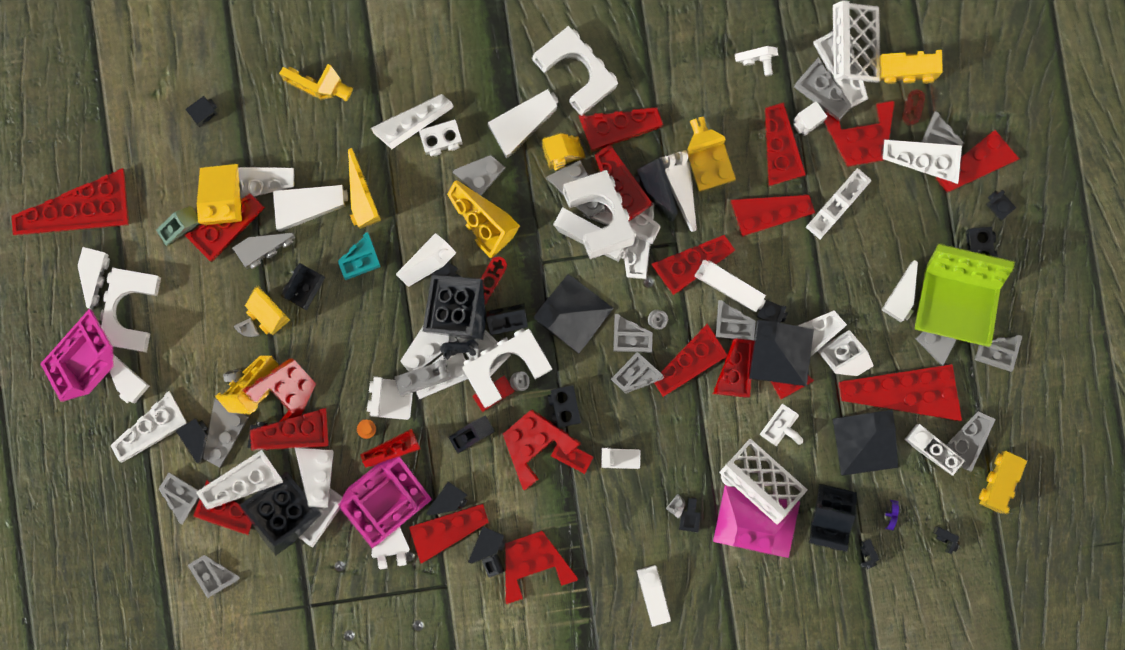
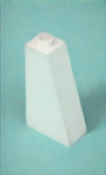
(522, 121)
(305, 204)
(577, 227)
(730, 286)

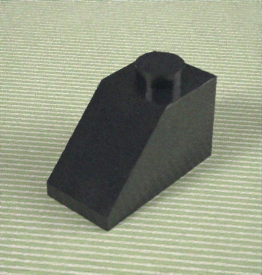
(471, 434)
(194, 438)
(448, 500)
(487, 545)

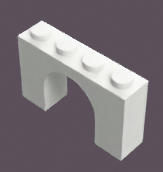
(568, 45)
(601, 189)
(121, 284)
(522, 345)

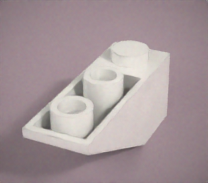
(91, 270)
(934, 449)

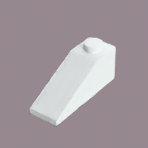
(428, 259)
(902, 298)
(127, 382)
(653, 595)

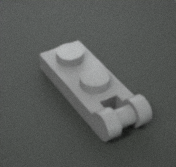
(422, 378)

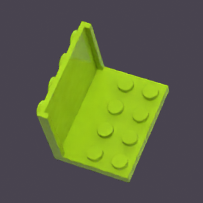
(961, 294)

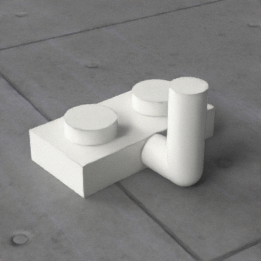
(763, 54)
(780, 425)

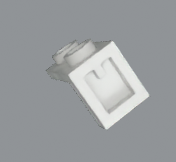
(621, 458)

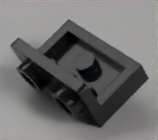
(302, 286)

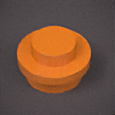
(366, 429)

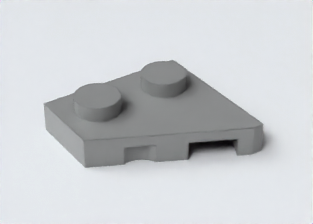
(480, 174)
(1001, 352)
(211, 575)

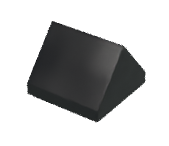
(493, 565)

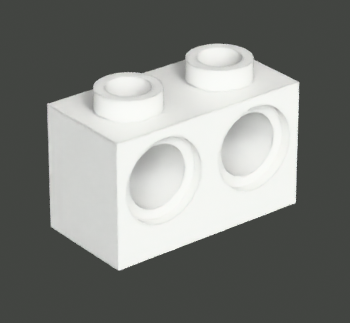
(809, 118)
(439, 132)

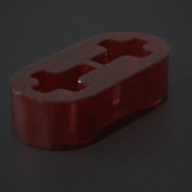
(909, 106)

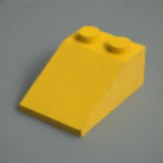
(219, 195)
(266, 312)

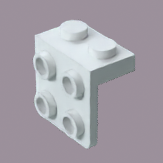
(387, 401)

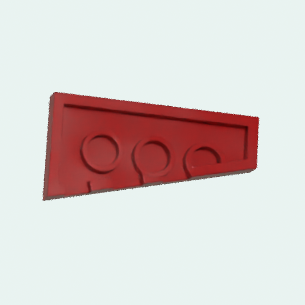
(981, 160)
(764, 213)
(693, 359)
(297, 432)

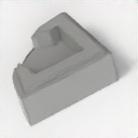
(247, 328)
(676, 506)

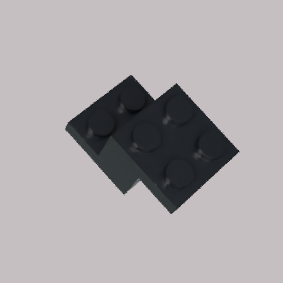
(833, 517)

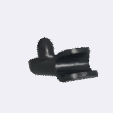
(452, 348)

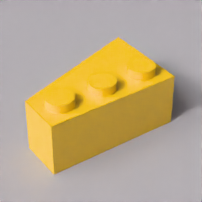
(910, 67)
(562, 150)
(234, 399)
(1002, 482)

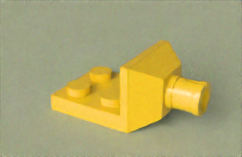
(327, 86)
(708, 157)

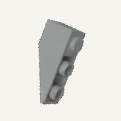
(257, 248)

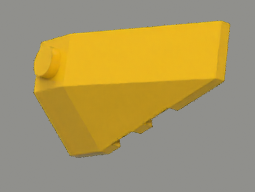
(361, 200)
(488, 222)

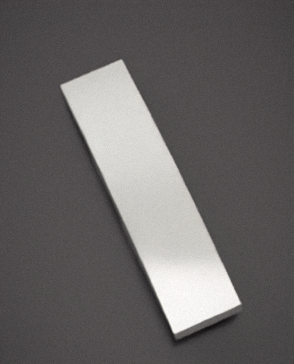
(838, 203)

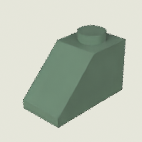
(178, 225)

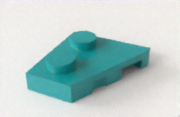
(359, 259)

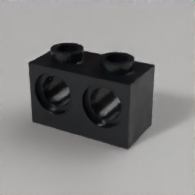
(975, 246)
(507, 319)
(570, 406)

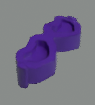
(894, 515)

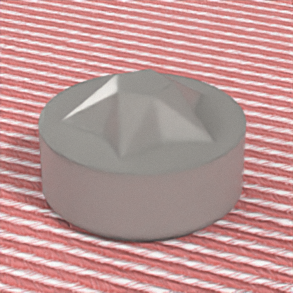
(657, 319)
(232, 375)
(519, 381)

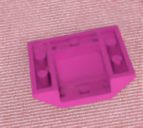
(79, 359)
(383, 500)
(748, 527)

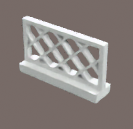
(843, 41)
(755, 490)

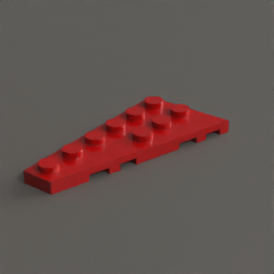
(85, 207)
(915, 391)

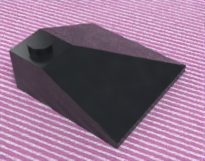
(656, 186)
(455, 307)
(573, 313)
(781, 353)
(866, 442)
(280, 513)

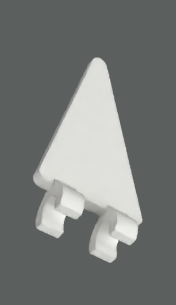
(681, 185)
(391, 545)

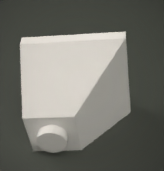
(846, 355)

